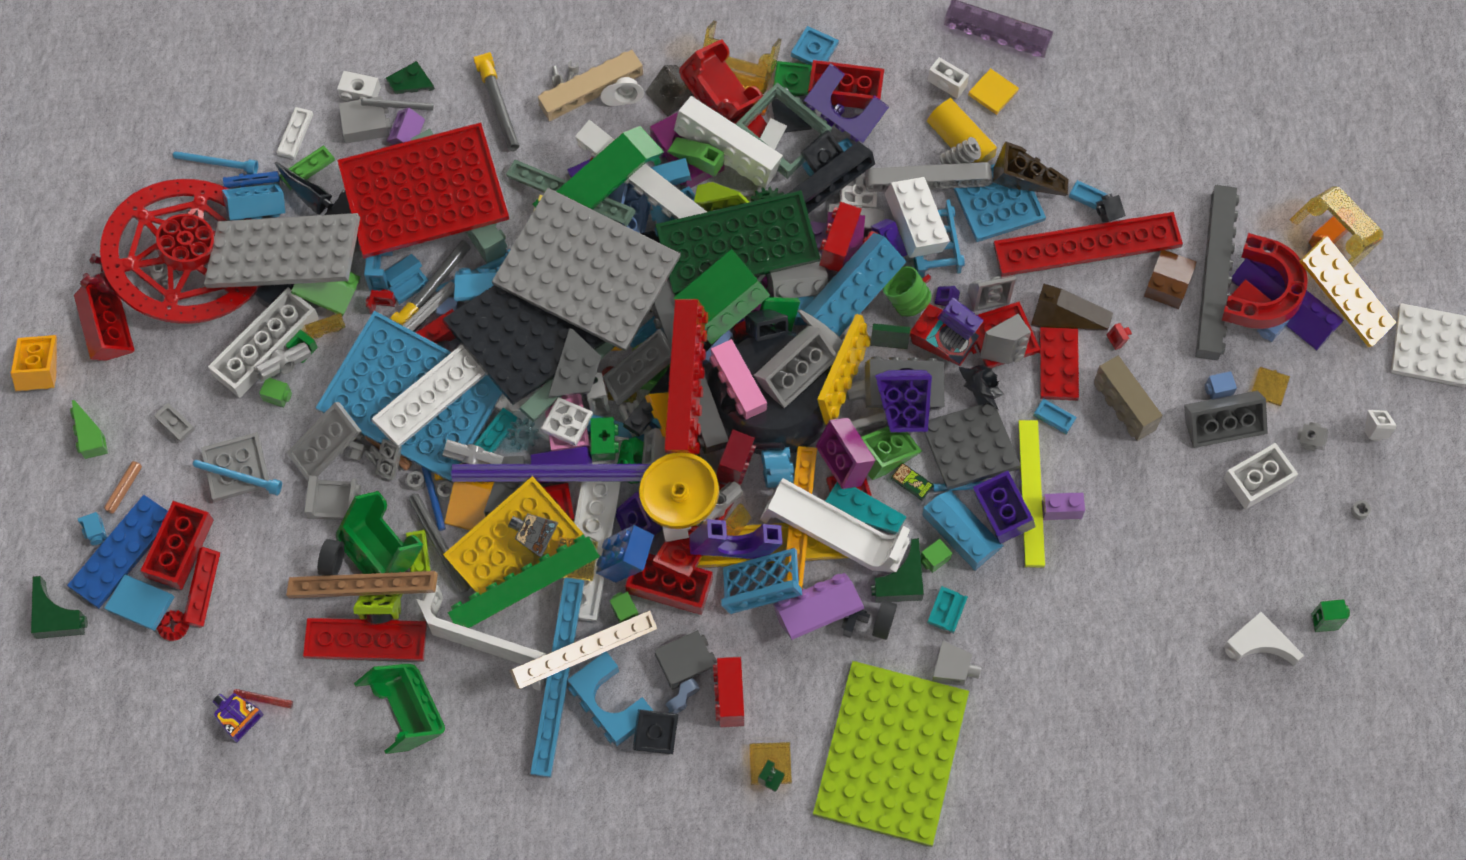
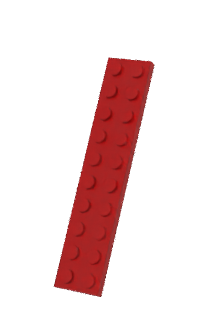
(1087, 244)

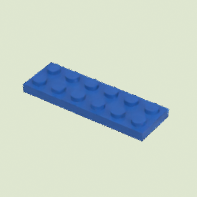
(119, 552)

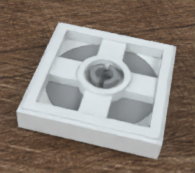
(856, 194)
(567, 421)

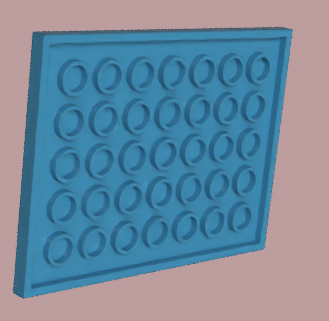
(385, 365)

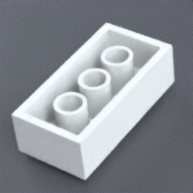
(916, 217)

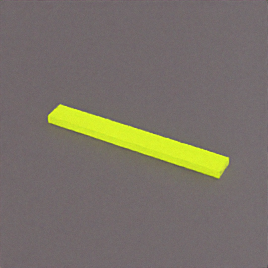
(1031, 491)

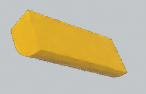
(955, 127)

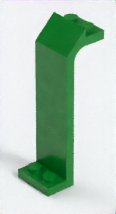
(611, 168)

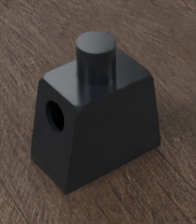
(766, 324)

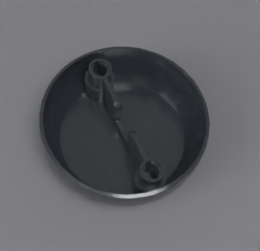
(794, 425)

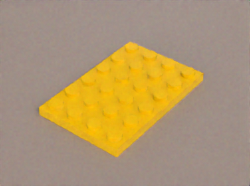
(490, 547)

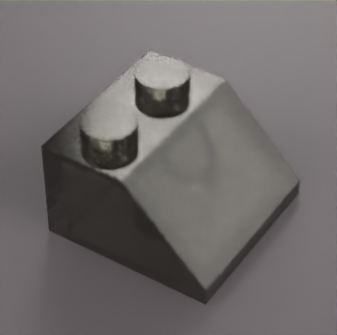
(669, 90)

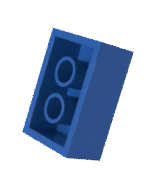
(624, 554)

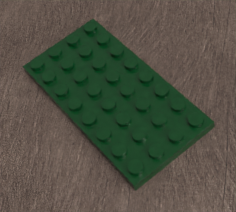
(763, 233)

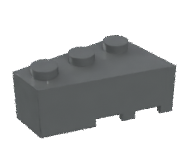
(503, 490)

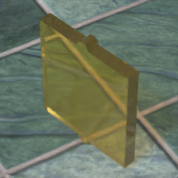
(1271, 385)

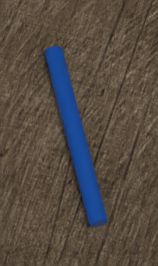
(433, 499)

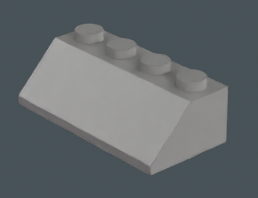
(796, 365)

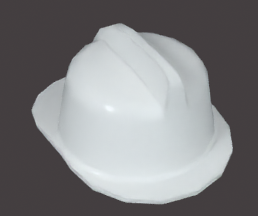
(622, 92)

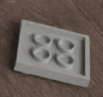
(237, 454)

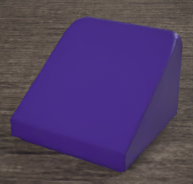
(945, 294)

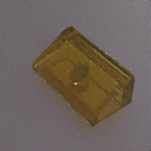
(737, 520)

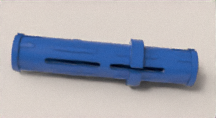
(251, 179)

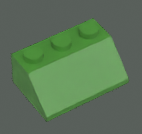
(329, 295)

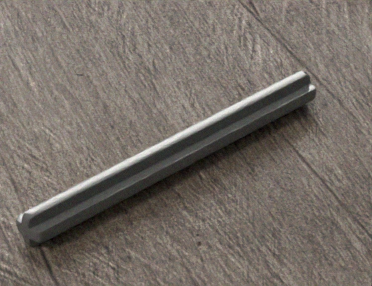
(437, 540)

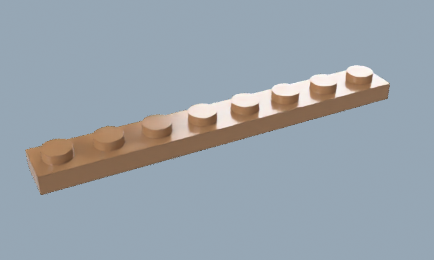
(362, 584)

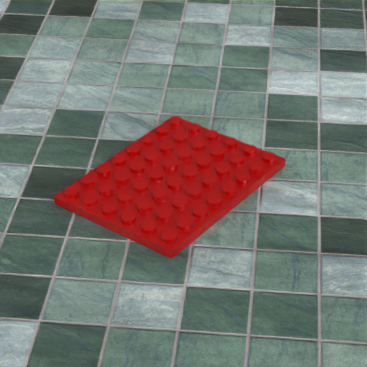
(423, 190)

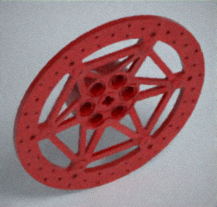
(182, 242)

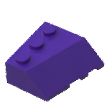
(905, 399)

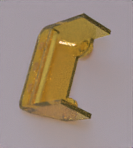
(749, 73)
(1364, 230)

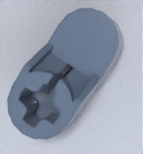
(686, 690)

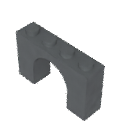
(878, 365)

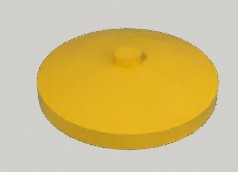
(679, 490)

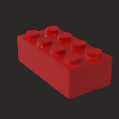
(856, 86)
(177, 545)
(670, 589)

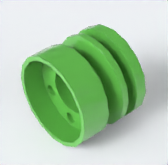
(908, 292)

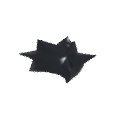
(982, 384)

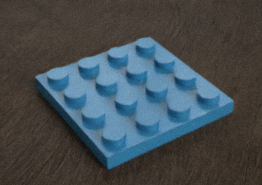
(998, 209)

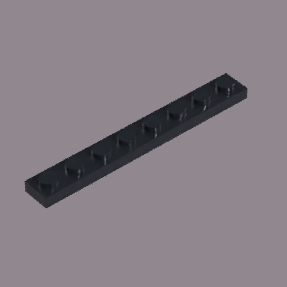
(642, 415)

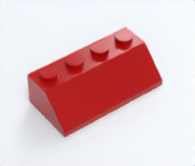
(103, 324)

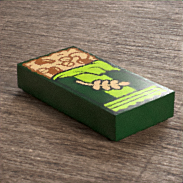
(912, 481)

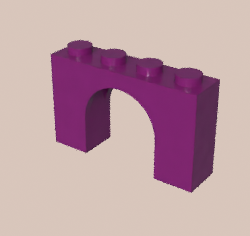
(664, 136)

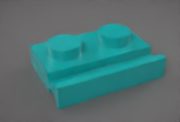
(947, 609)

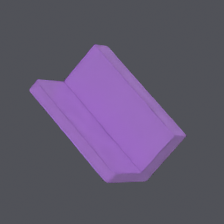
(406, 126)

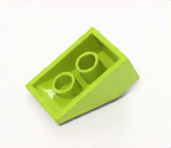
(715, 196)

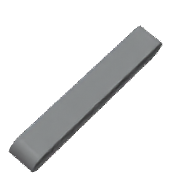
(936, 176)

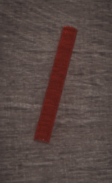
(264, 698)

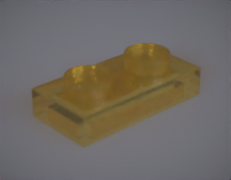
(324, 326)

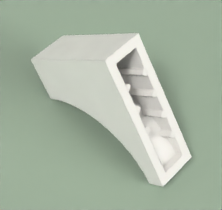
(1261, 637)

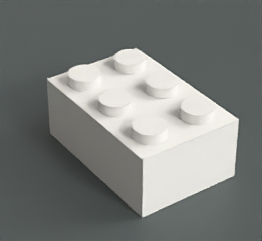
(1260, 476)

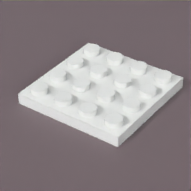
(1430, 345)

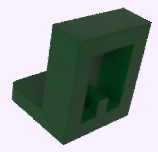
(770, 777)

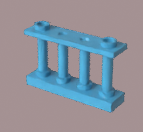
(922, 265)

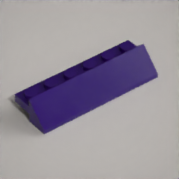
(1312, 321)

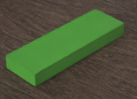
(311, 164)

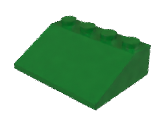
(726, 292)

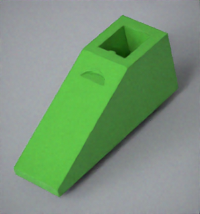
(698, 154)
(90, 437)

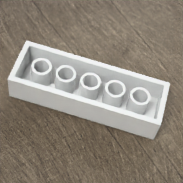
(740, 149)
(260, 340)

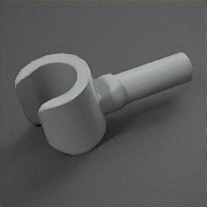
(572, 70)
(557, 78)

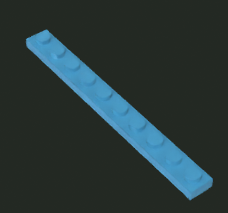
(557, 683)

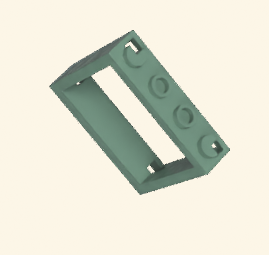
(797, 107)

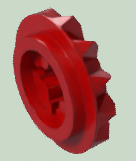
(179, 630)

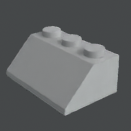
(797, 281)
(1006, 341)

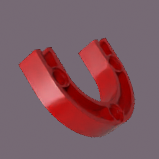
(1285, 307)

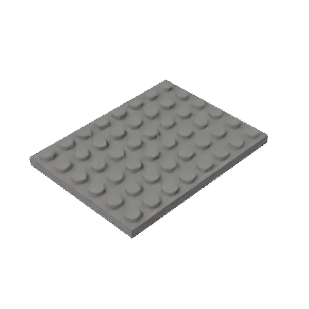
(586, 269)

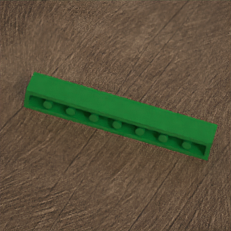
(525, 583)

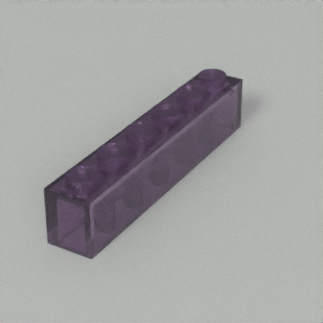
(998, 28)

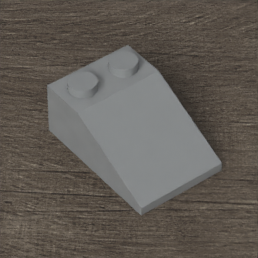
(991, 292)

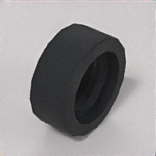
(330, 557)
(884, 620)

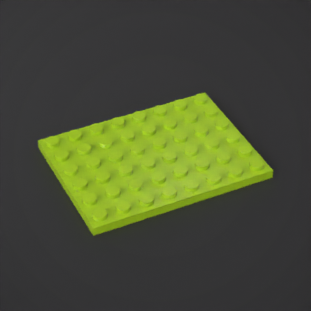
(891, 753)

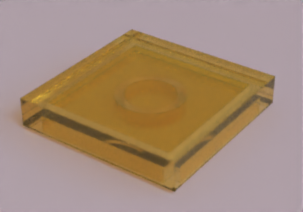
(775, 752)

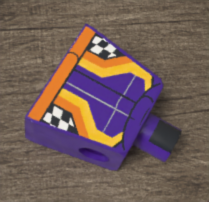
(236, 715)

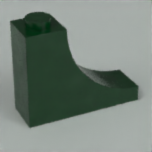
(905, 583)
(50, 619)

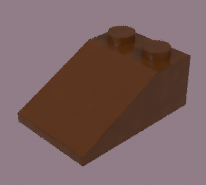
(1170, 279)

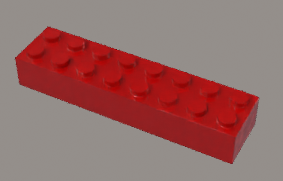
(686, 377)

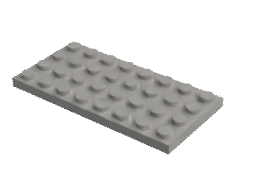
(282, 251)

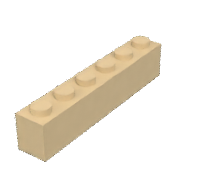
(588, 85)

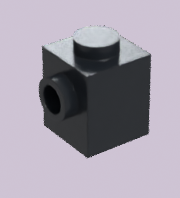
(1110, 208)

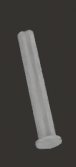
(430, 306)

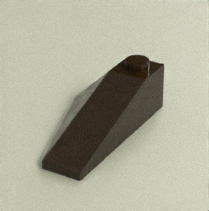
(1023, 172)
(1065, 310)

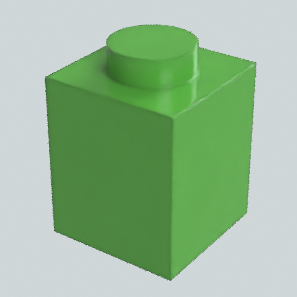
(275, 392)
(935, 556)
(623, 606)

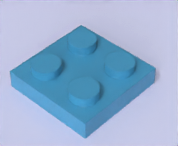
(814, 46)

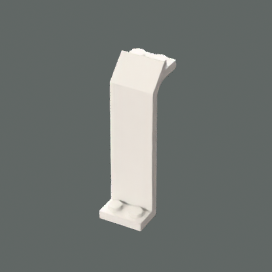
(836, 528)
(474, 638)

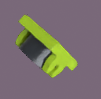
(378, 608)

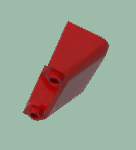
(715, 83)

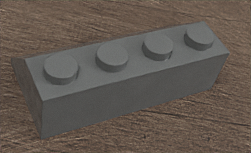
(1226, 418)

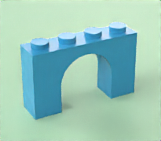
(675, 173)
(585, 685)

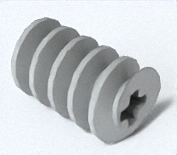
(962, 153)

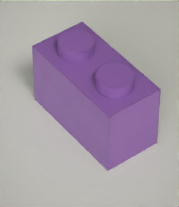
(1063, 506)

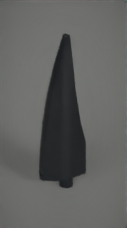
(311, 194)

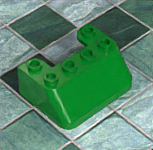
(370, 539)

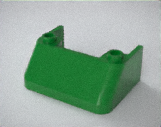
(409, 701)

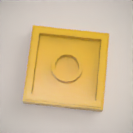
(993, 91)

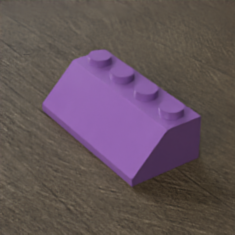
(818, 606)

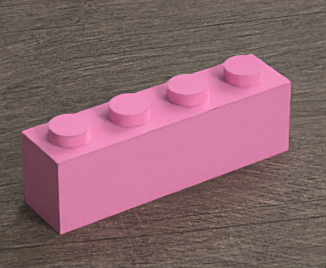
(738, 379)

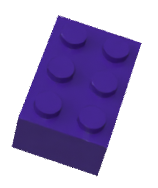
(1004, 507)

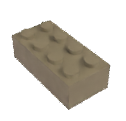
(1127, 398)

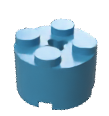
(777, 466)

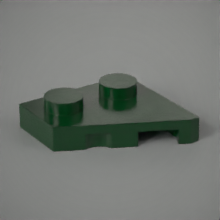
(409, 80)

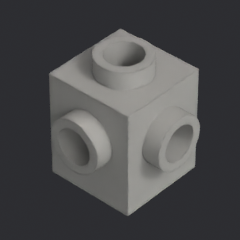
(160, 274)
(1318, 441)

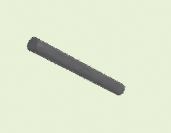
(396, 104)

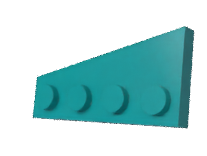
(866, 509)

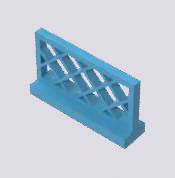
(761, 594)

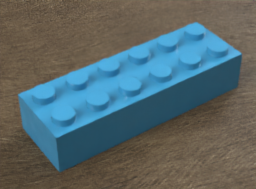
(856, 284)

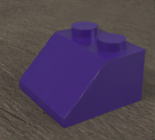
(633, 513)

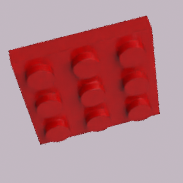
(997, 316)

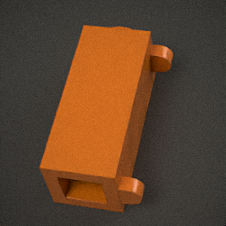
(1332, 229)

